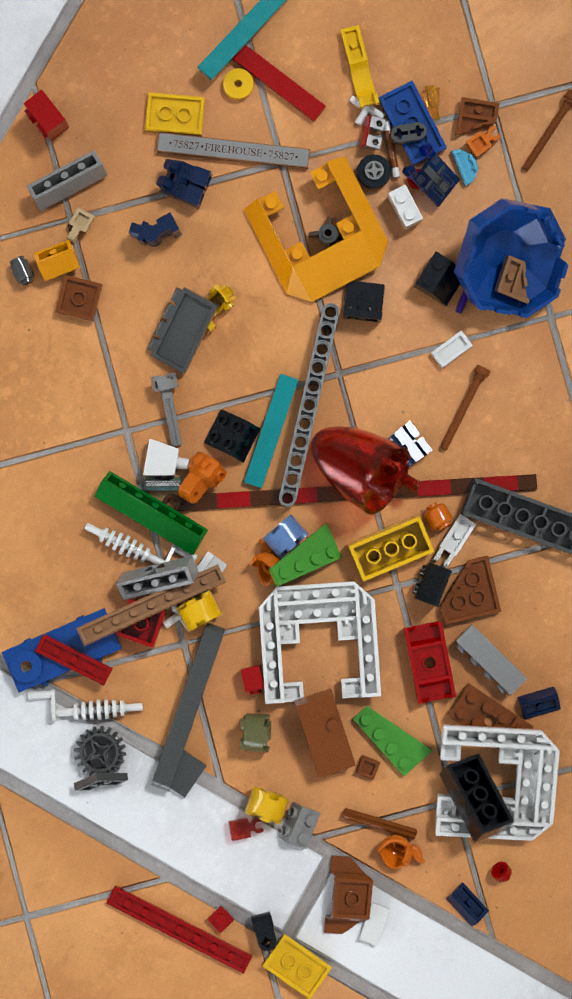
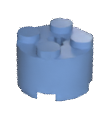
(285, 536)

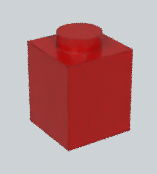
(252, 679)

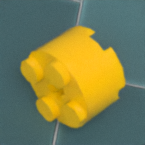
(199, 611)
(266, 805)

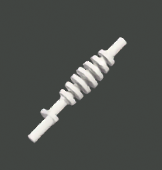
(131, 548)
(83, 710)

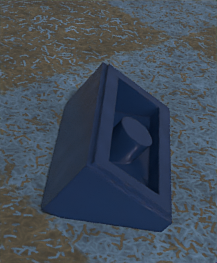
(539, 702)
(467, 904)

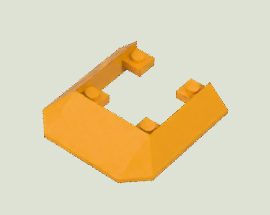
(335, 266)

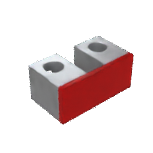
(369, 141)

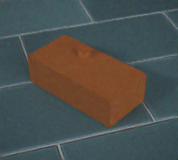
(325, 732)

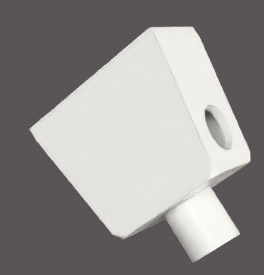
(163, 460)

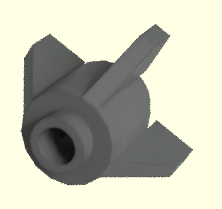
(327, 240)

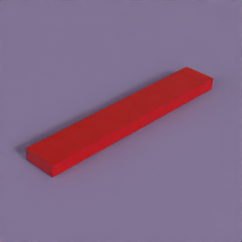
(279, 83)

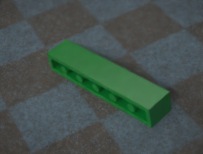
(151, 513)

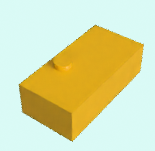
(390, 547)

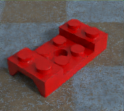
(424, 642)

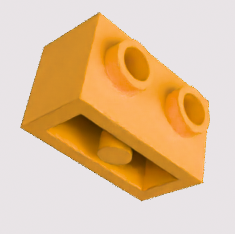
(56, 260)

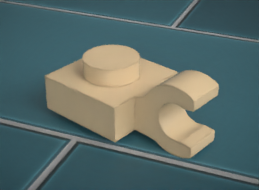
(80, 222)

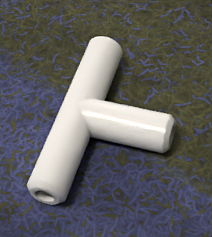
(364, 112)
(174, 618)

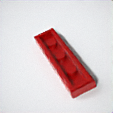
(73, 659)

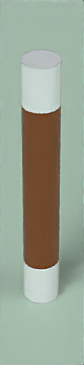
(391, 151)

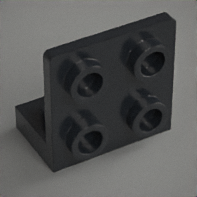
(364, 301)
(232, 435)

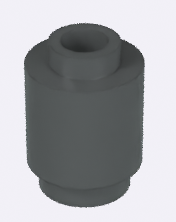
(22, 270)

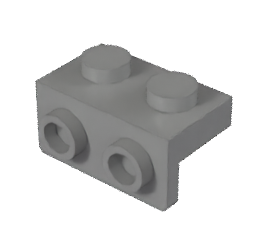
(299, 825)

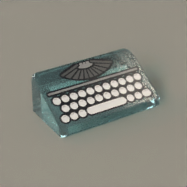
(162, 483)

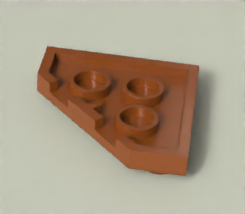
(472, 593)

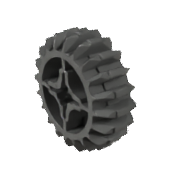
(95, 743)

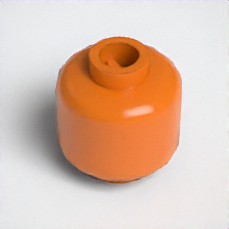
(438, 516)

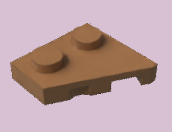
(512, 280)

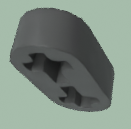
(407, 128)

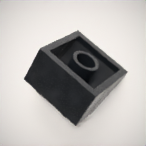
(438, 279)
(432, 584)

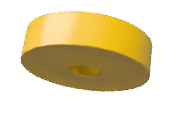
(234, 76)

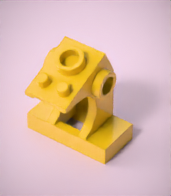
(225, 296)

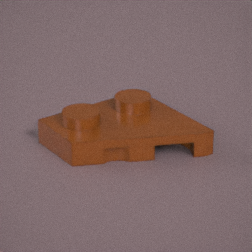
(476, 114)

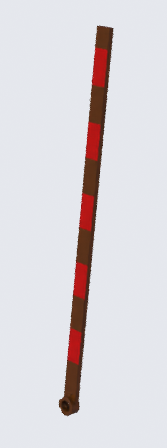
(330, 494)

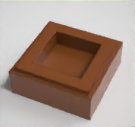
(367, 767)

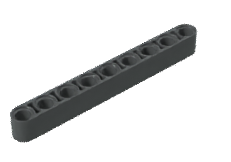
(188, 706)

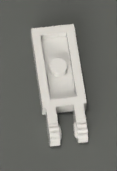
(455, 539)

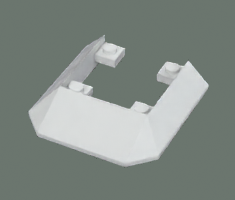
(314, 604)
(535, 778)

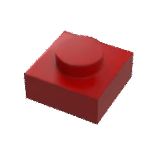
(221, 919)

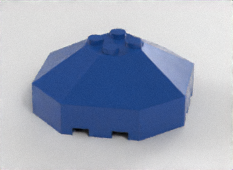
(518, 231)

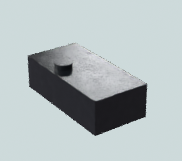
(476, 798)

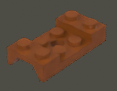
(475, 706)

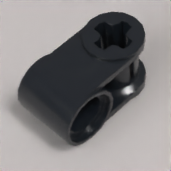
(263, 928)

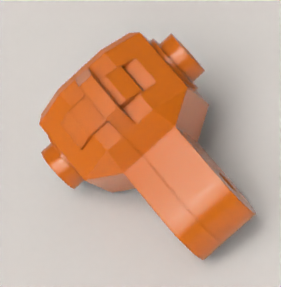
(203, 474)

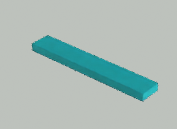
(239, 37)
(271, 431)

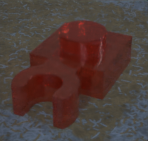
(242, 827)

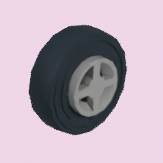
(378, 167)

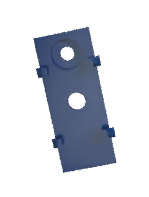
(45, 668)

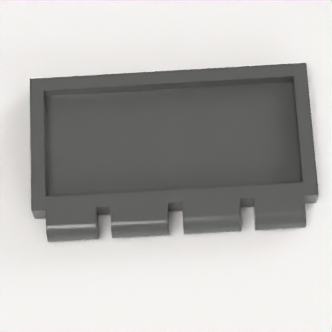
(183, 330)

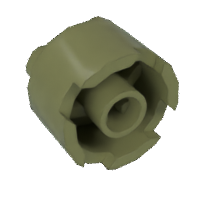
(256, 732)

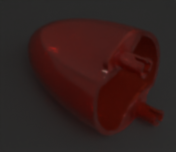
(362, 466)

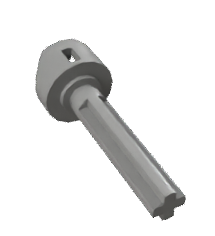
(165, 385)

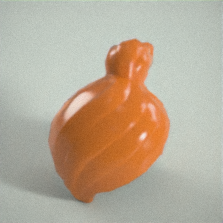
(264, 562)
(398, 852)

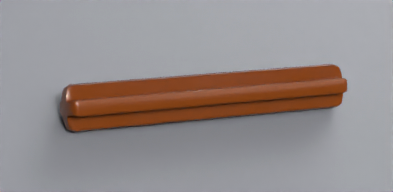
(379, 823)

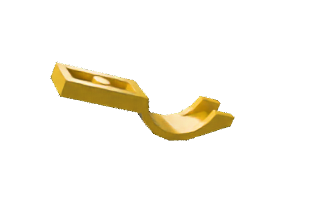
(359, 66)

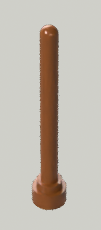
(550, 130)
(480, 374)

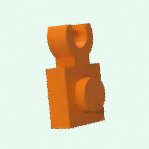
(481, 143)

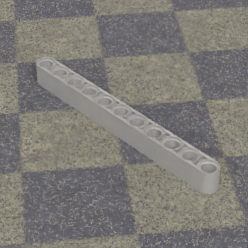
(314, 397)

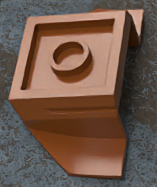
(350, 895)

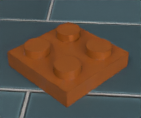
(79, 298)

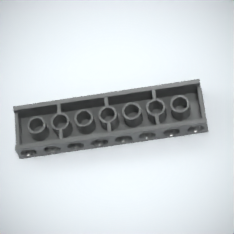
(519, 515)

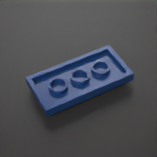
(406, 107)

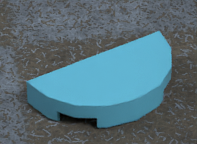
(466, 165)

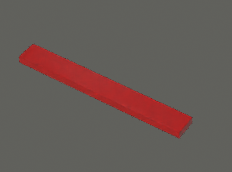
(179, 929)

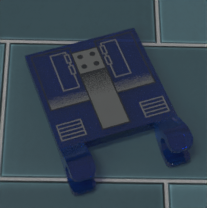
(434, 177)

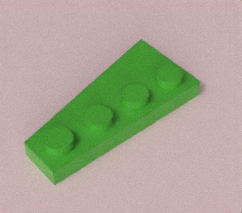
(310, 555)
(395, 743)

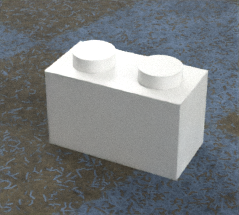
(405, 207)

